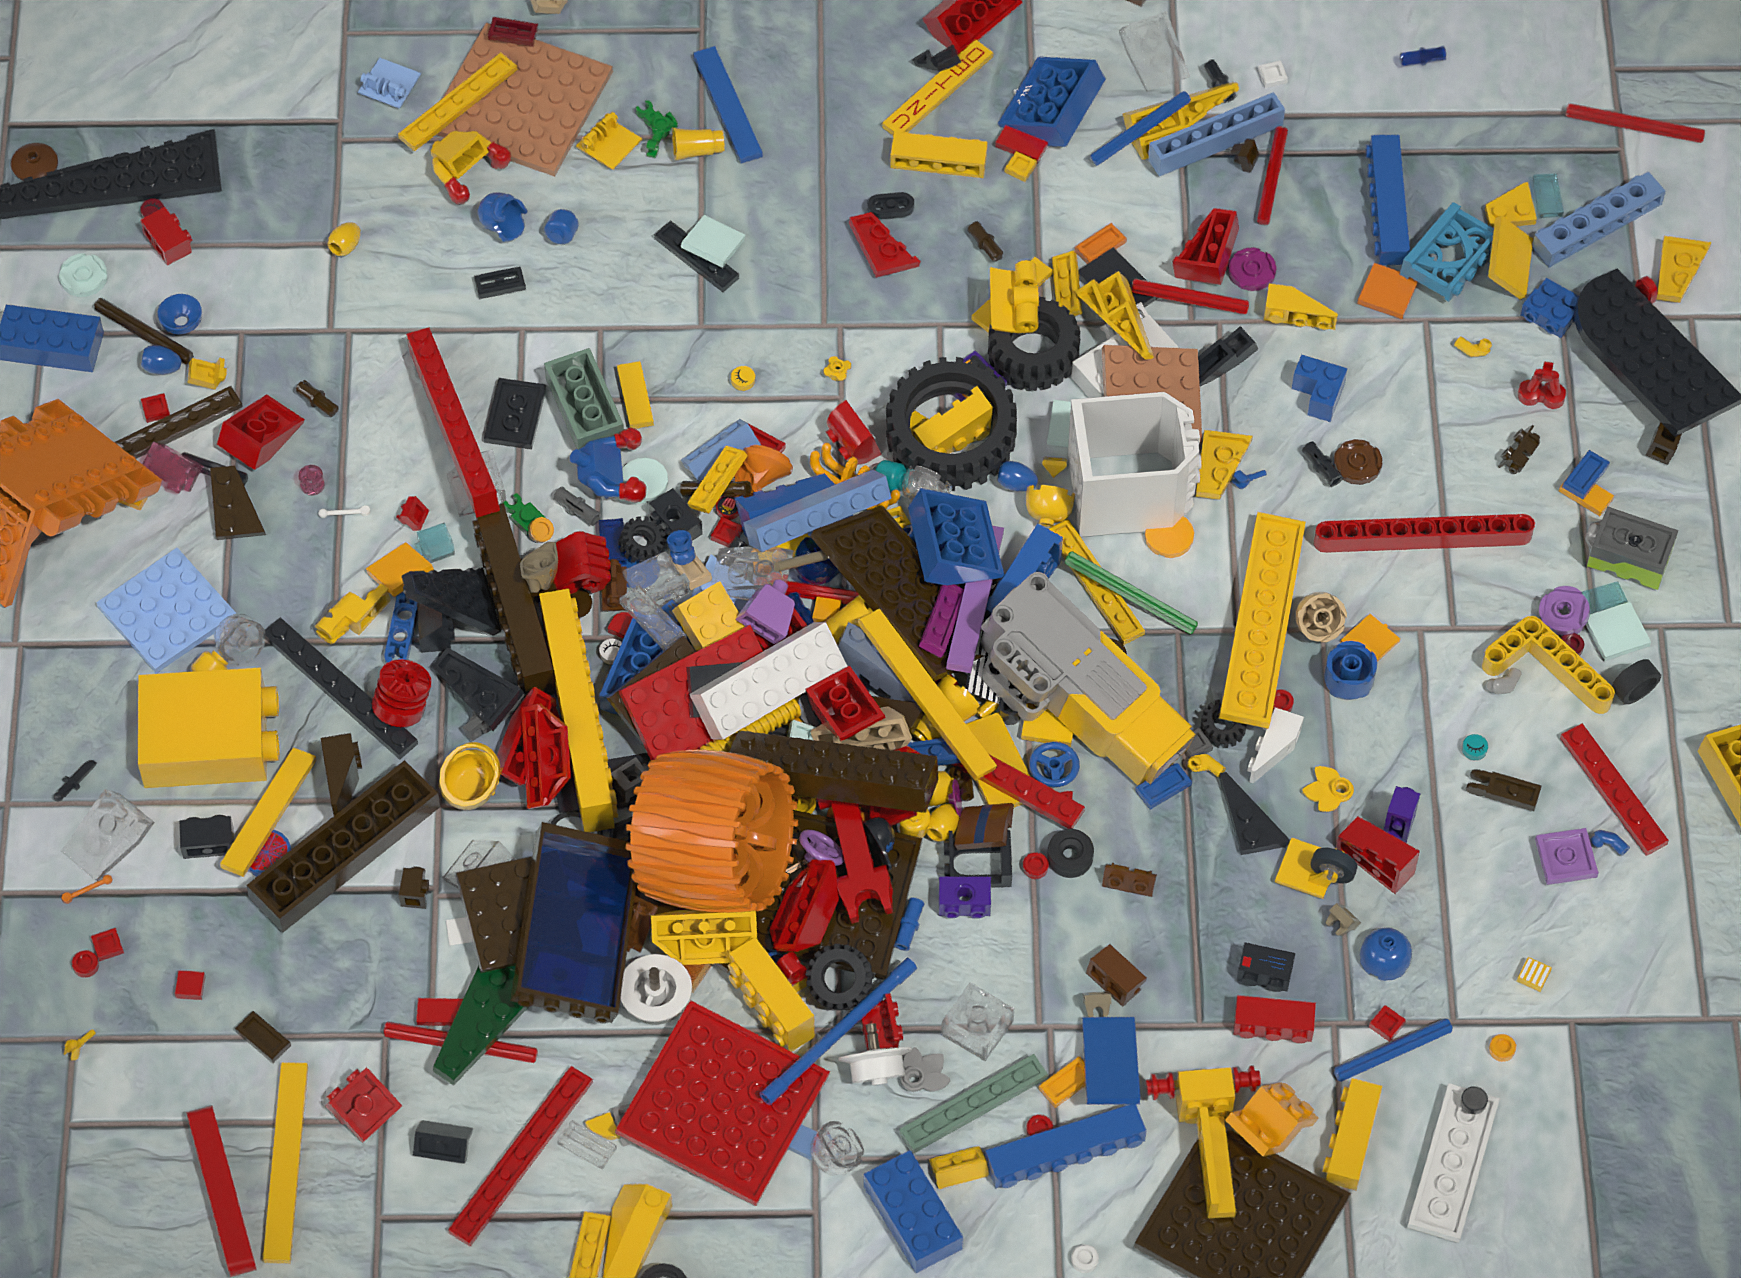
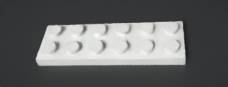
(1452, 1167)

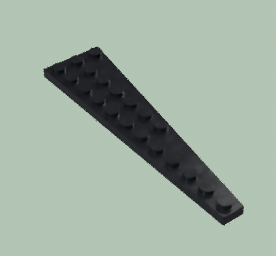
(152, 173)

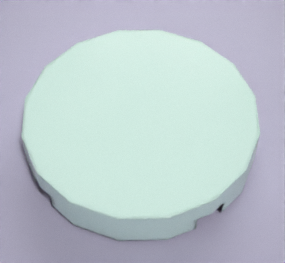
(83, 275)
(651, 473)

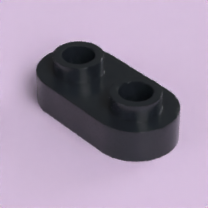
(890, 205)

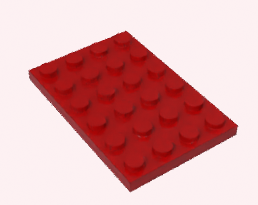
(661, 700)

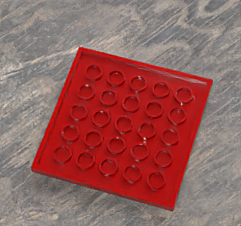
(707, 1107)

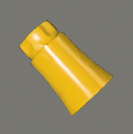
(696, 142)

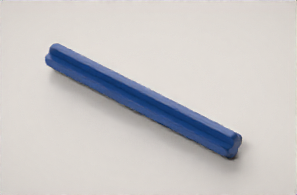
(1140, 128)
(1393, 1049)

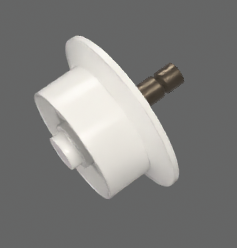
(877, 1063)

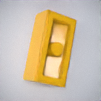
(959, 1167)

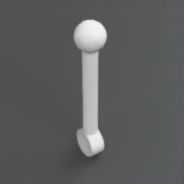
(364, 511)

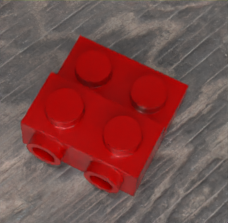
(362, 1104)

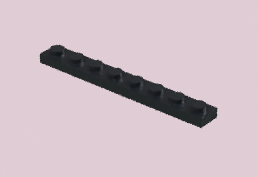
(337, 687)

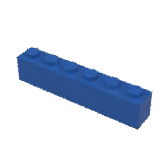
(1388, 199)
(1065, 1146)

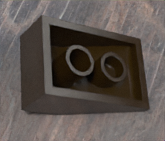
(341, 766)

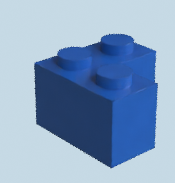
(1321, 381)

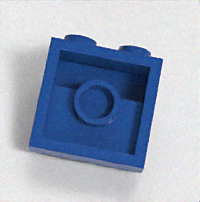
(1551, 307)

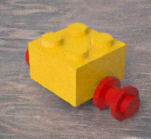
(1203, 1088)

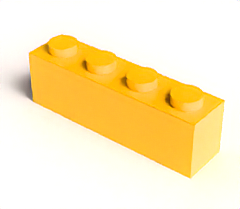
(938, 154)
(1353, 1133)

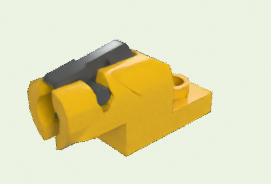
(351, 613)

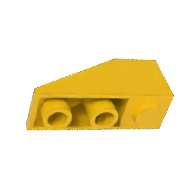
(1294, 307)

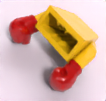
(458, 154)

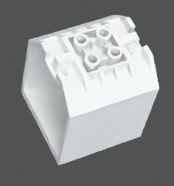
(1127, 428)

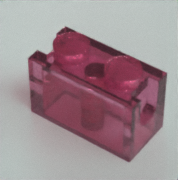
(172, 467)

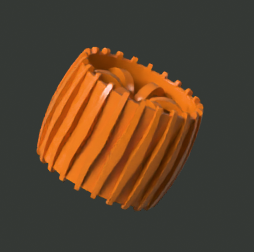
(712, 831)

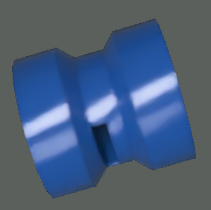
(681, 547)

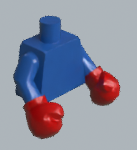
(601, 466)

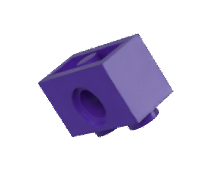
(1401, 812)
(975, 888)

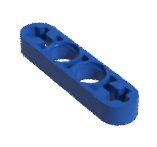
(399, 625)

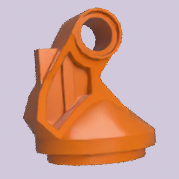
(763, 467)

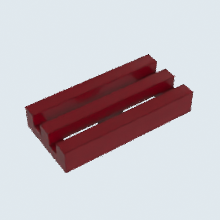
(511, 34)

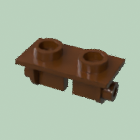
(615, 588)
(1123, 879)
(640, 923)

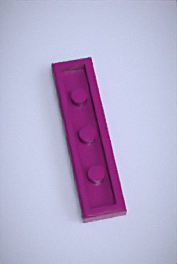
(942, 620)

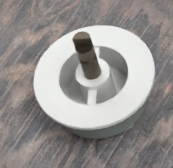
(655, 989)

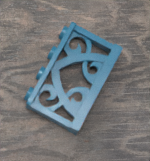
(1449, 223)

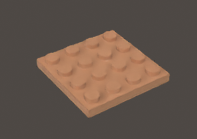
(1169, 371)

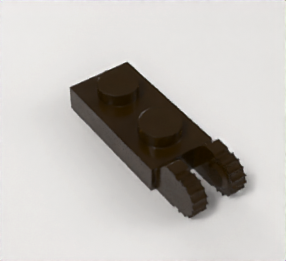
(1504, 789)

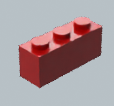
(1274, 1019)

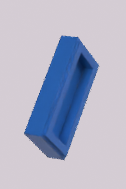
(1586, 474)
(1164, 786)

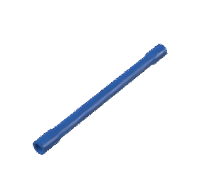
(781, 1084)

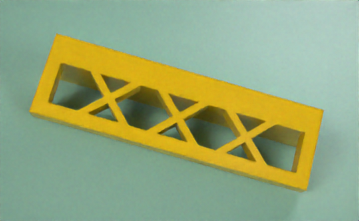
(1215, 1165)

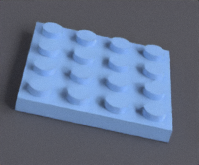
(165, 610)

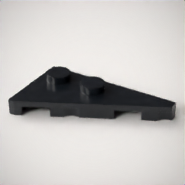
(1251, 825)

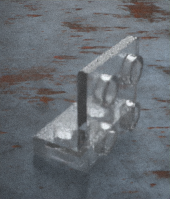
(658, 579)

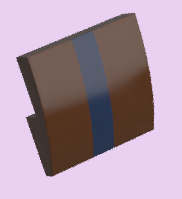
(984, 826)

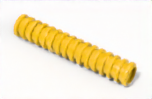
(764, 724)

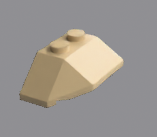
(886, 734)

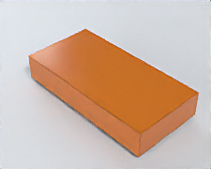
(1100, 243)

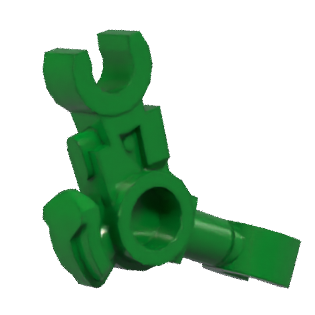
(659, 124)

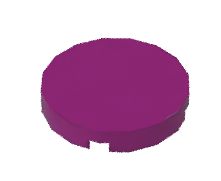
(1252, 269)

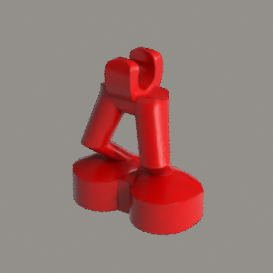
(1551, 394)

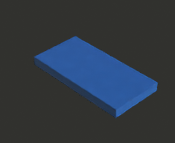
(1110, 1060)

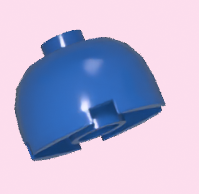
(1386, 954)

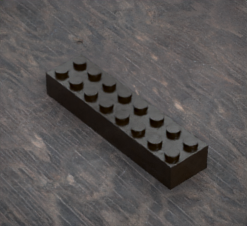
(513, 602)
(847, 770)
(343, 846)

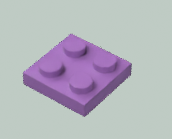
(1566, 856)

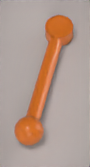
(67, 897)

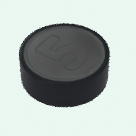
(1474, 1100)

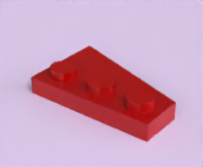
(879, 247)

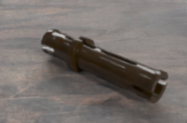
(735, 488)

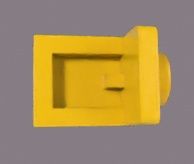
(206, 373)

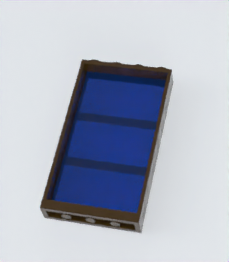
(575, 924)

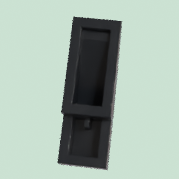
(1225, 355)

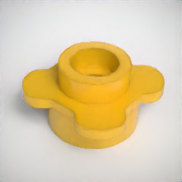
(837, 374)

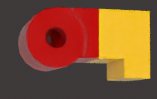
(793, 971)

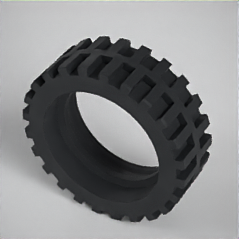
(948, 379)

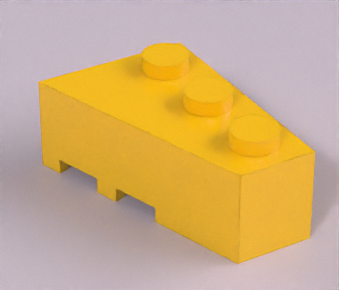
(958, 426)

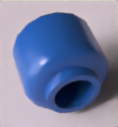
(561, 226)

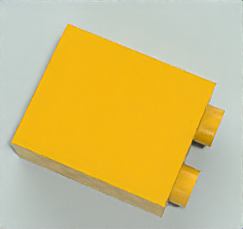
(205, 727)

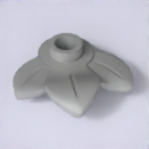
(926, 1070)

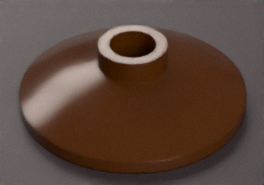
(24, 166)

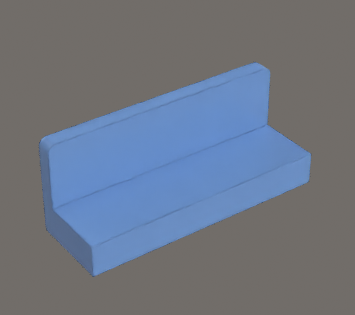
(736, 435)

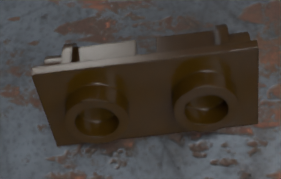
(1513, 455)

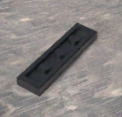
(671, 238)

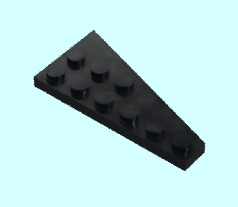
(456, 594)

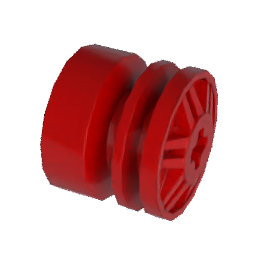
(401, 693)

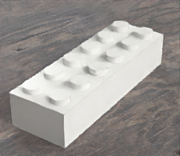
(768, 680)

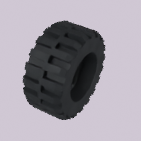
(1043, 368)

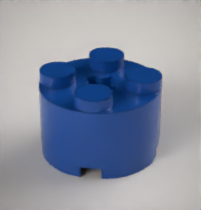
(1350, 670)

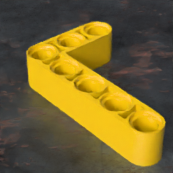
(1551, 659)

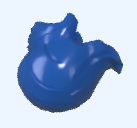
(502, 215)

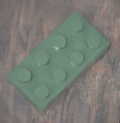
(582, 397)

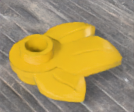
(1325, 789)

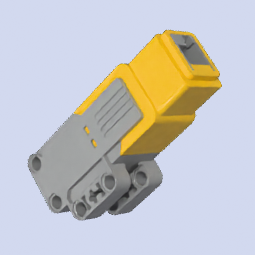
(1082, 678)

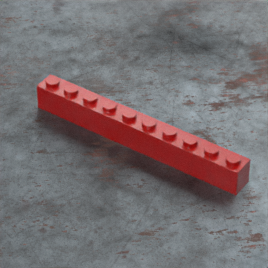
(453, 422)

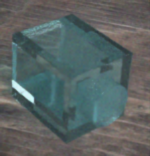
(435, 543)

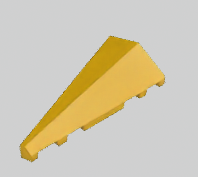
(1188, 115)
(1116, 306)

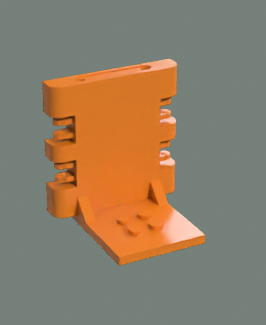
(53, 477)

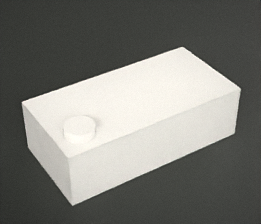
(1088, 369)

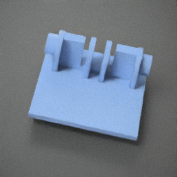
(388, 82)

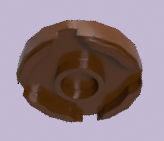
(1358, 461)

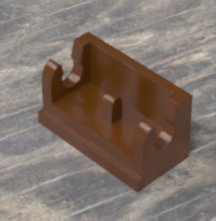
(1115, 974)

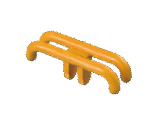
(845, 472)

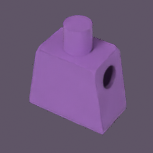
(769, 611)

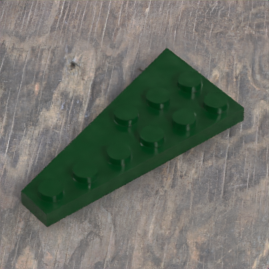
(478, 1023)

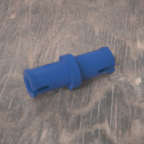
(909, 924)

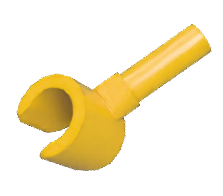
(75, 1045)

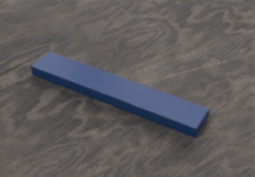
(727, 104)

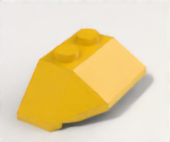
(702, 936)

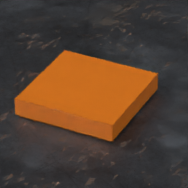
(1387, 291)

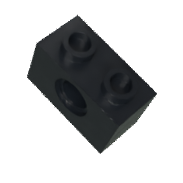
(672, 506)

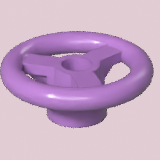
(819, 847)

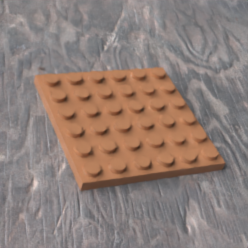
(535, 108)

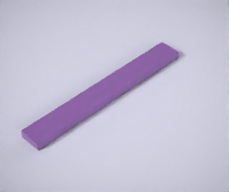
(971, 619)

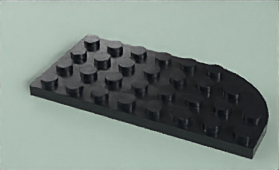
(1650, 354)

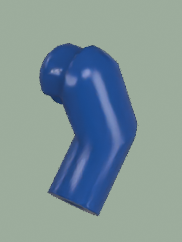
(1609, 838)

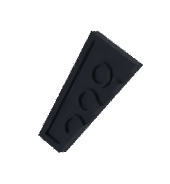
(479, 688)

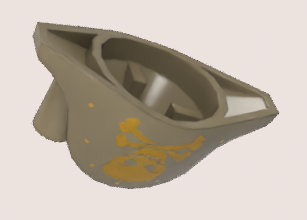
(540, 567)

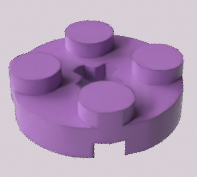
(1555, 601)

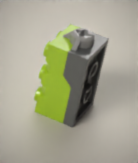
(1630, 546)

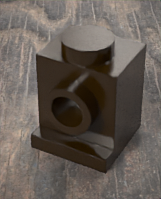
(1663, 445)
(413, 888)

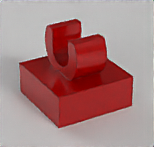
(413, 513)

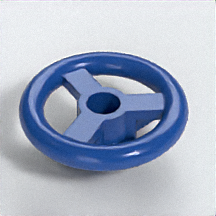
(1054, 775)

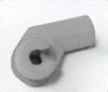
(1505, 684)

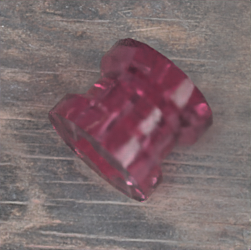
(314, 474)

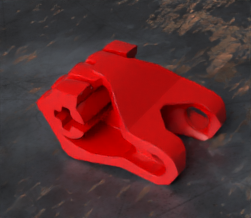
(582, 562)

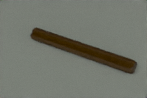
(141, 329)

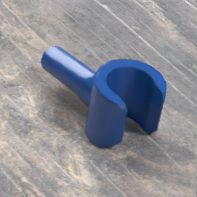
(1242, 480)

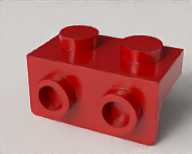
(887, 1029)

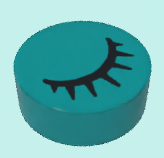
(1475, 747)

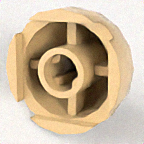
(1321, 616)

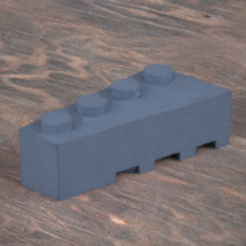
(867, 661)

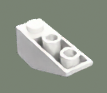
(1277, 742)

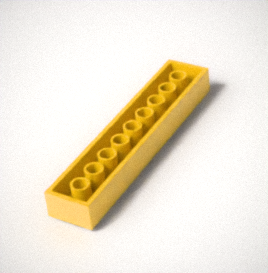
(579, 710)

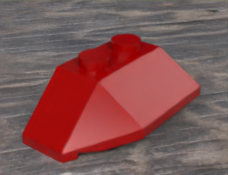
(512, 749)
(544, 755)
(806, 908)

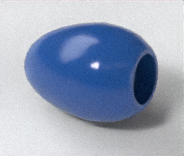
(160, 360)
(1016, 476)

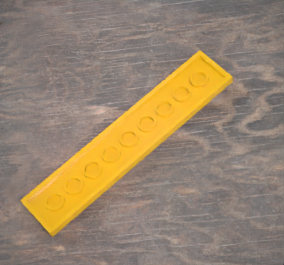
(1262, 620)

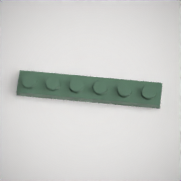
(973, 1103)

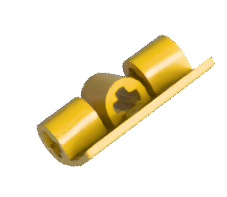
(1014, 298)

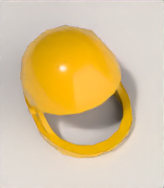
(469, 776)

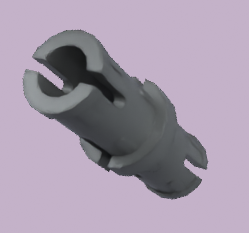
(577, 506)

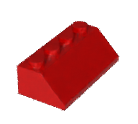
(966, 20)

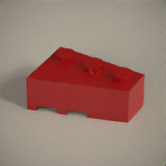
(1210, 249)

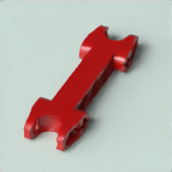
(863, 878)

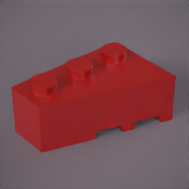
(1379, 853)

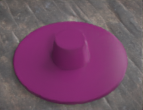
(955, 797)

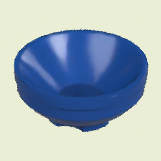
(180, 306)

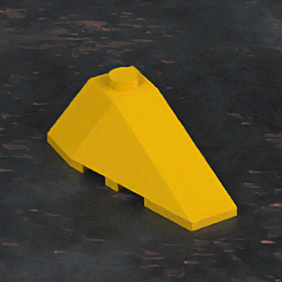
(634, 1228)

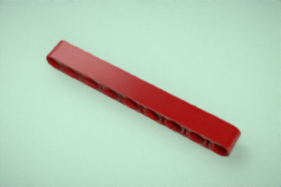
(1434, 527)

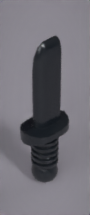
(73, 782)

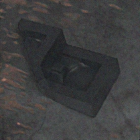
(941, 61)

